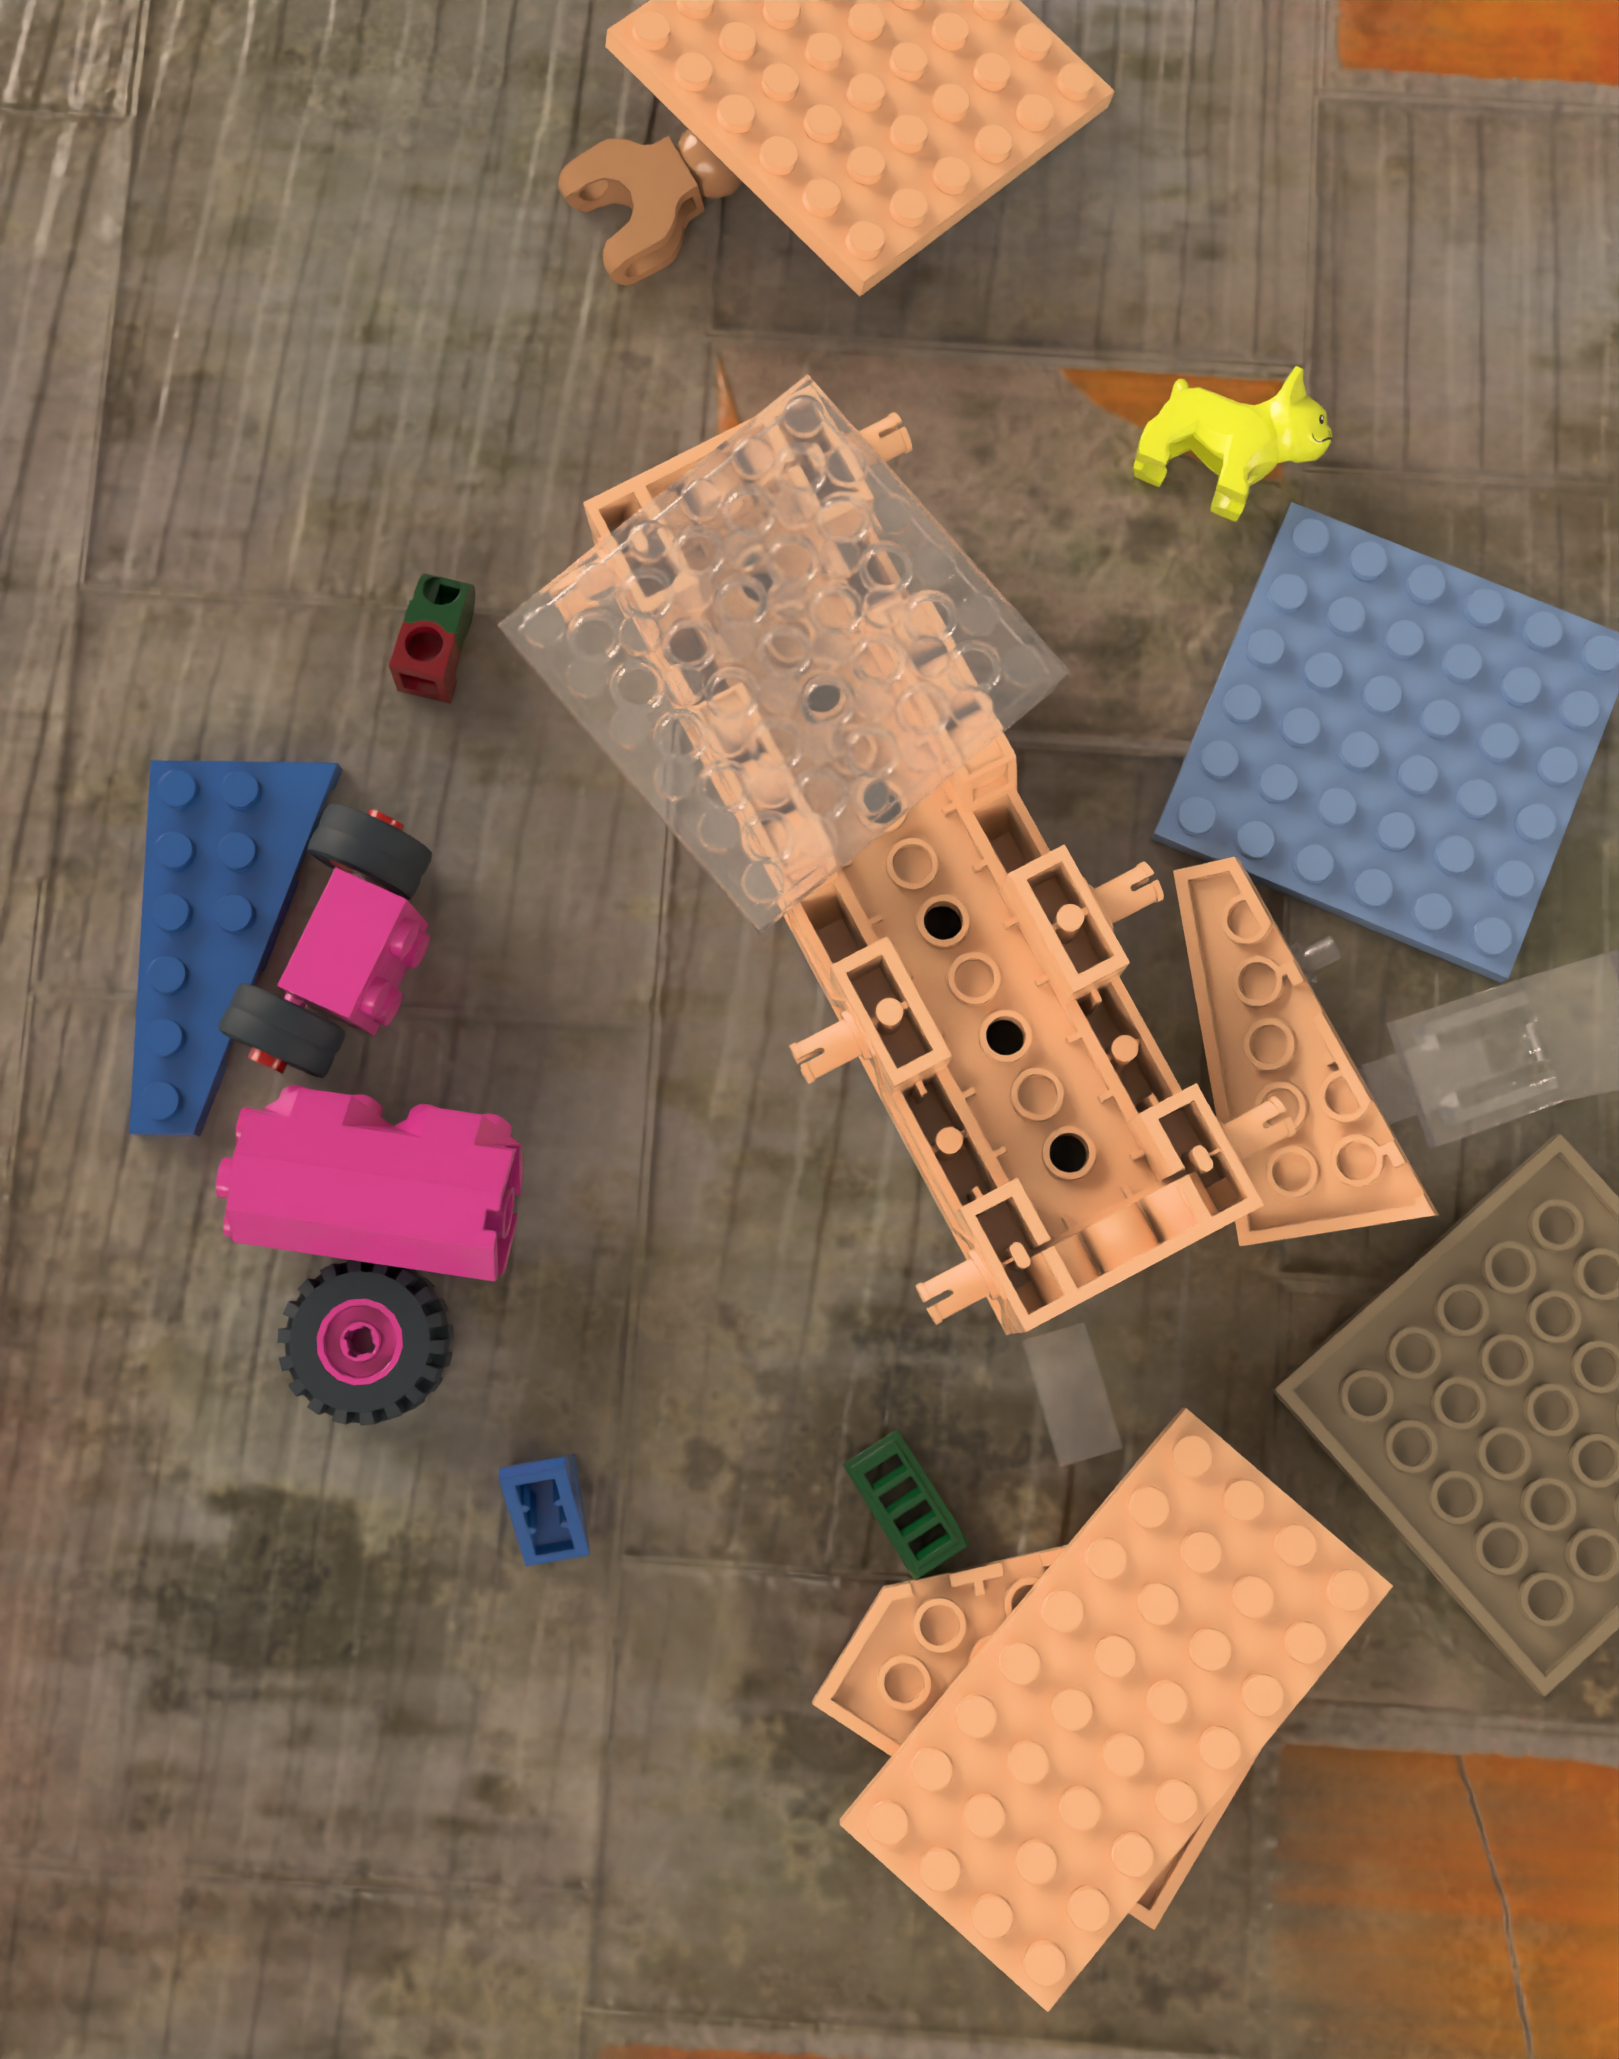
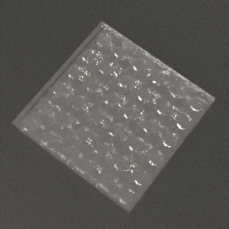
(784, 653)

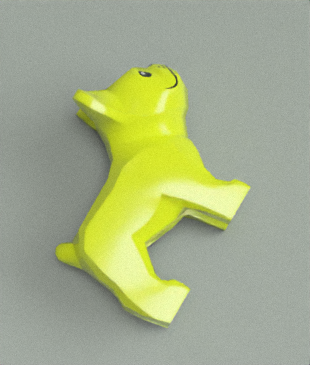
(1233, 438)

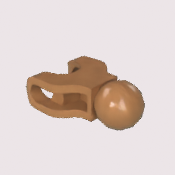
(661, 188)

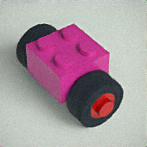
(350, 950)

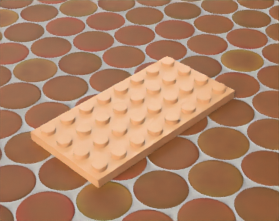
(1114, 1707)

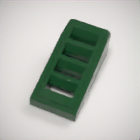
(935, 1552)

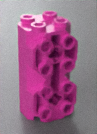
(348, 1185)

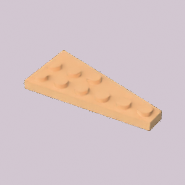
(1274, 1039)

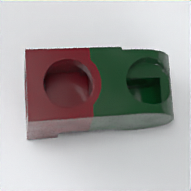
(432, 638)

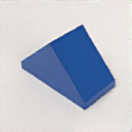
(546, 1508)

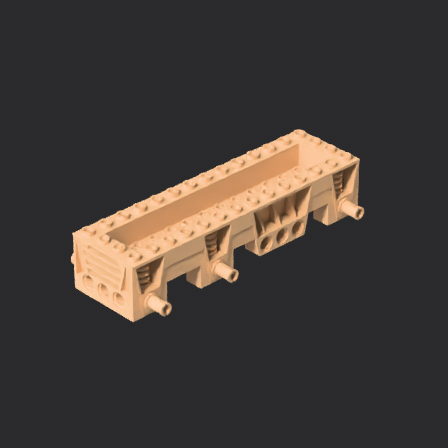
(1029, 953)

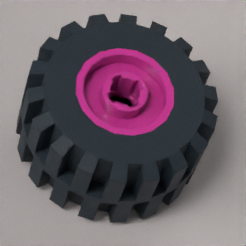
(365, 1341)

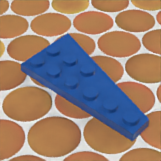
(213, 902)

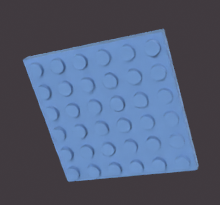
(1396, 742)

